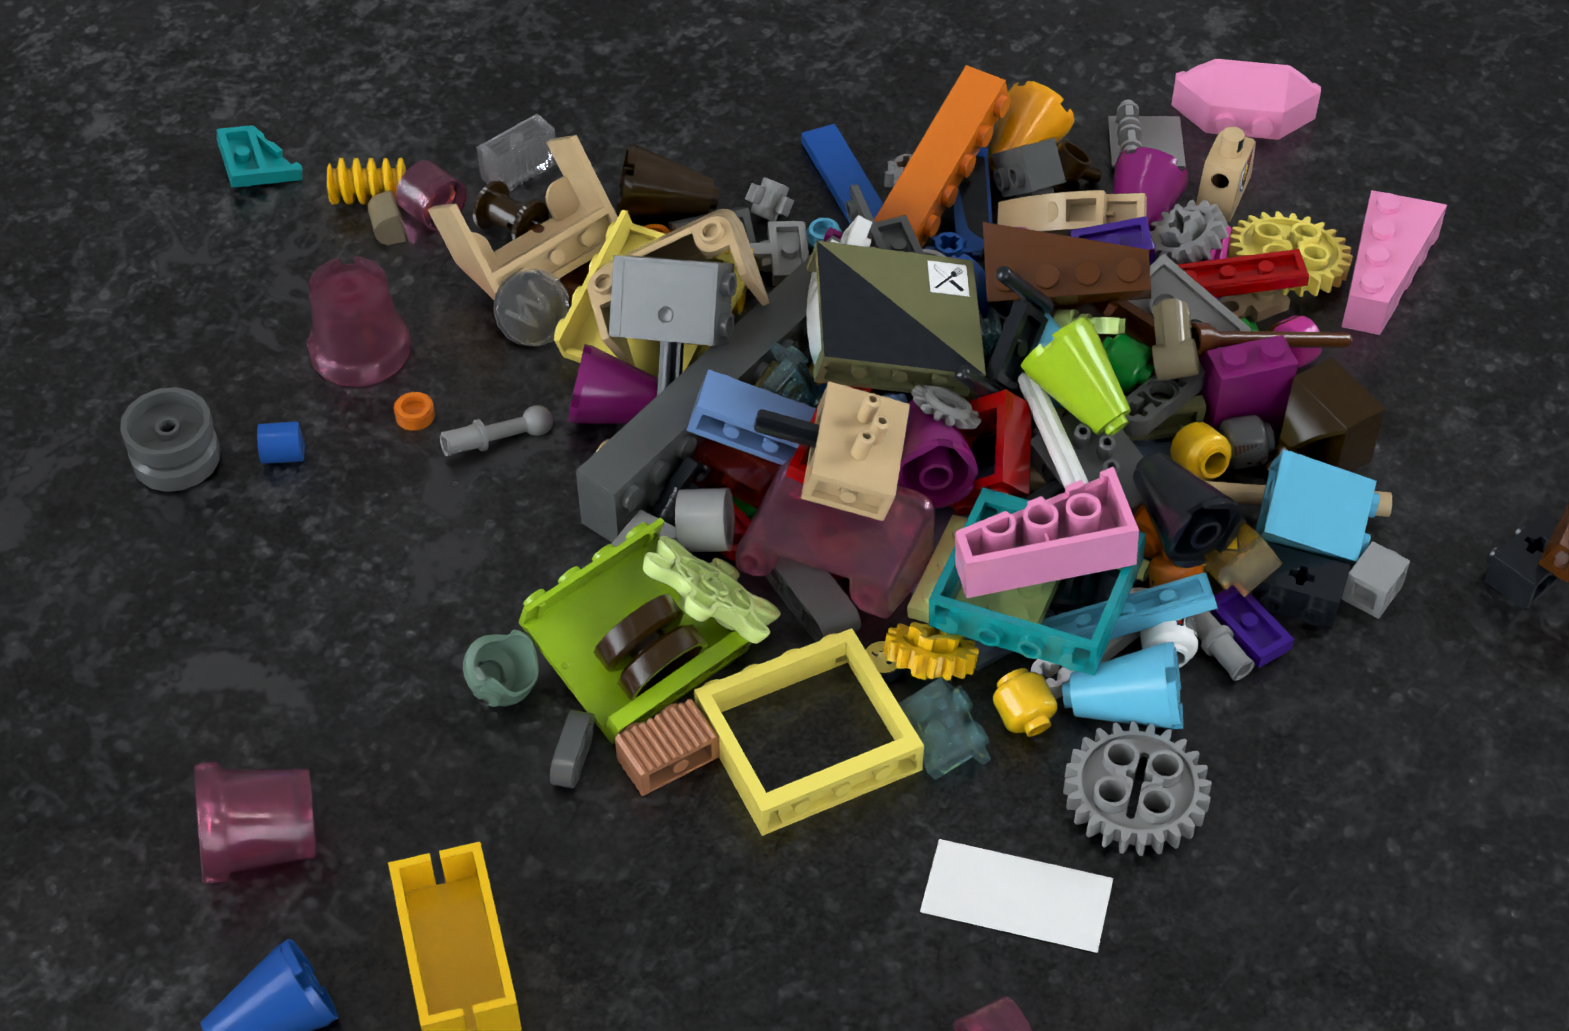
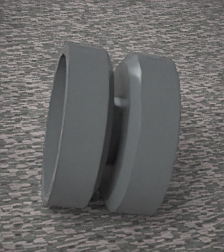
(170, 439)

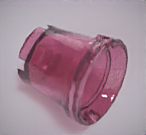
(354, 324)
(251, 818)

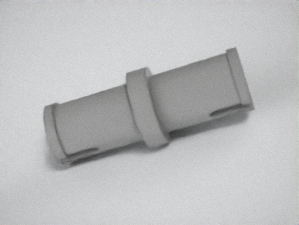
(1219, 642)

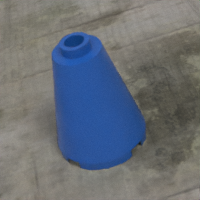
(275, 997)

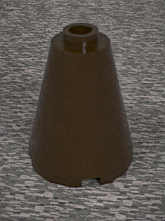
(662, 188)

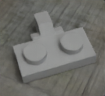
(783, 250)

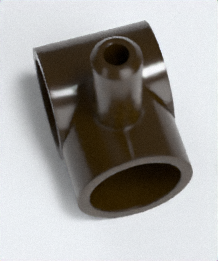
(1075, 167)

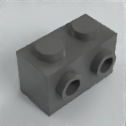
(1028, 169)

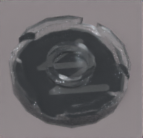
(530, 307)

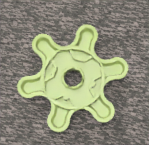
(710, 590)

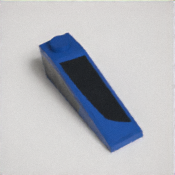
(974, 205)

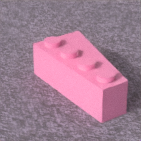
(1390, 250)
(1050, 539)

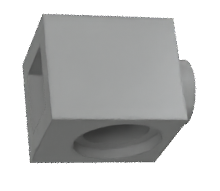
(1375, 579)

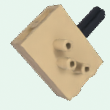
(852, 448)

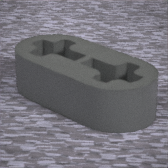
(572, 749)

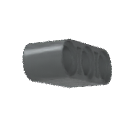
(813, 598)

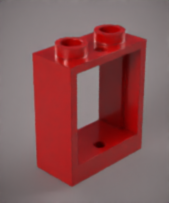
(1012, 422)

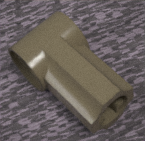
(1175, 350)

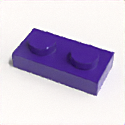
(1252, 626)

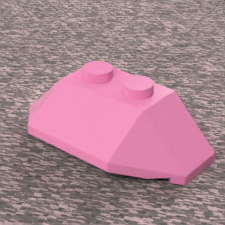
(1253, 96)

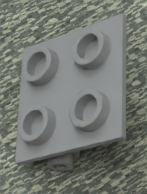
(1131, 131)

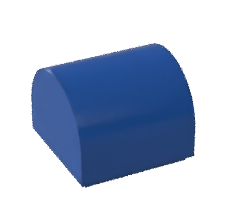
(280, 442)

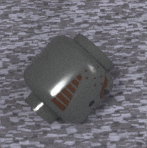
(1249, 441)

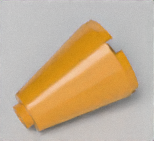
(1031, 117)

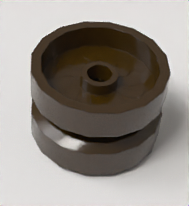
(649, 645)

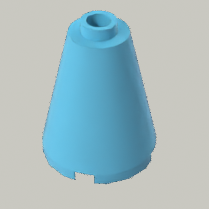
(1130, 688)

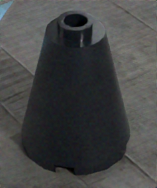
(1185, 510)

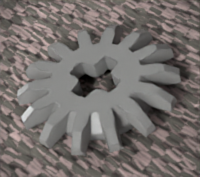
(946, 406)

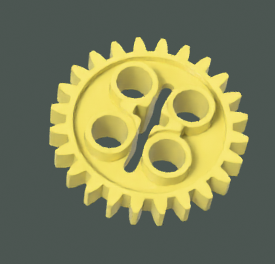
(1323, 253)

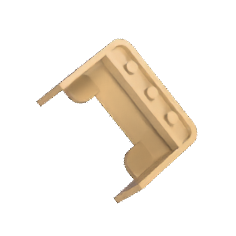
(568, 240)
(694, 241)

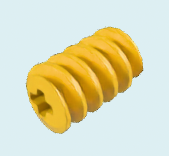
(361, 181)

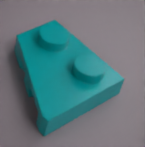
(254, 159)

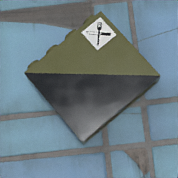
(895, 318)

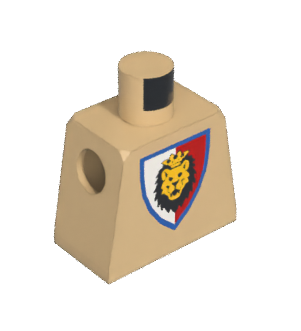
(1233, 157)

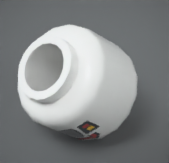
(1180, 632)

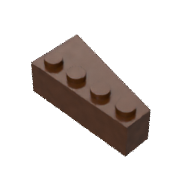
(1064, 267)

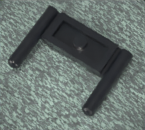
(1019, 337)

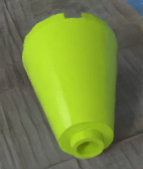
(1080, 377)

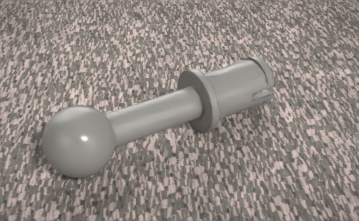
(535, 421)

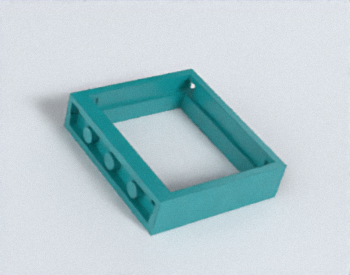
(1015, 633)

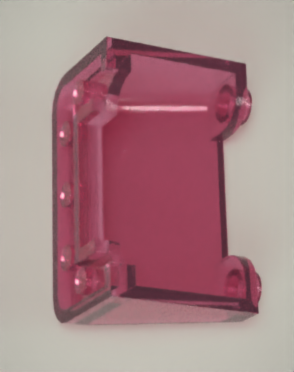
(876, 555)

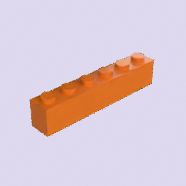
(947, 152)

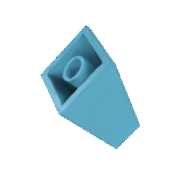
(1317, 508)

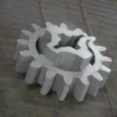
(1189, 232)

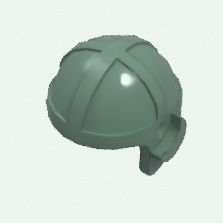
(501, 668)

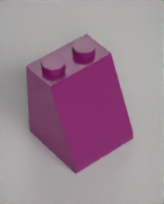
(1248, 381)

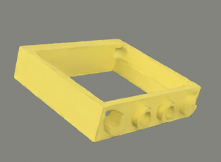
(835, 783)

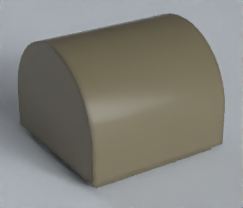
(386, 219)

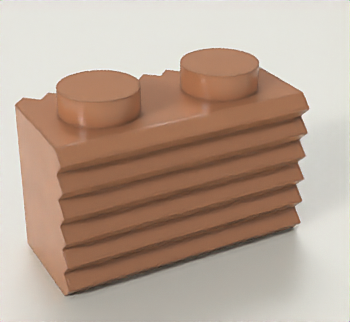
(666, 746)

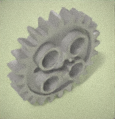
(1180, 796)

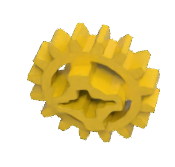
(930, 651)

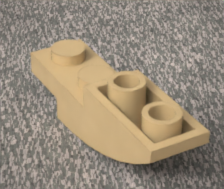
(1070, 210)

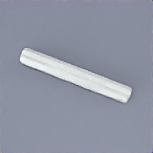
(1052, 432)

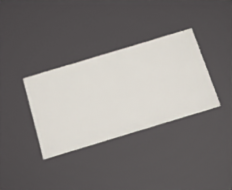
(1017, 895)

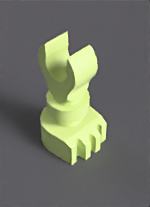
(1103, 325)

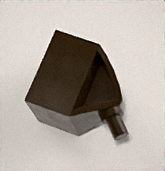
(1330, 418)

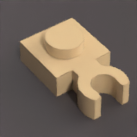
(1258, 304)

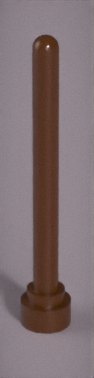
(1210, 338)

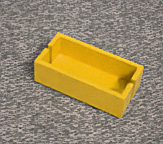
(454, 943)

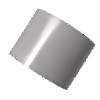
(705, 519)

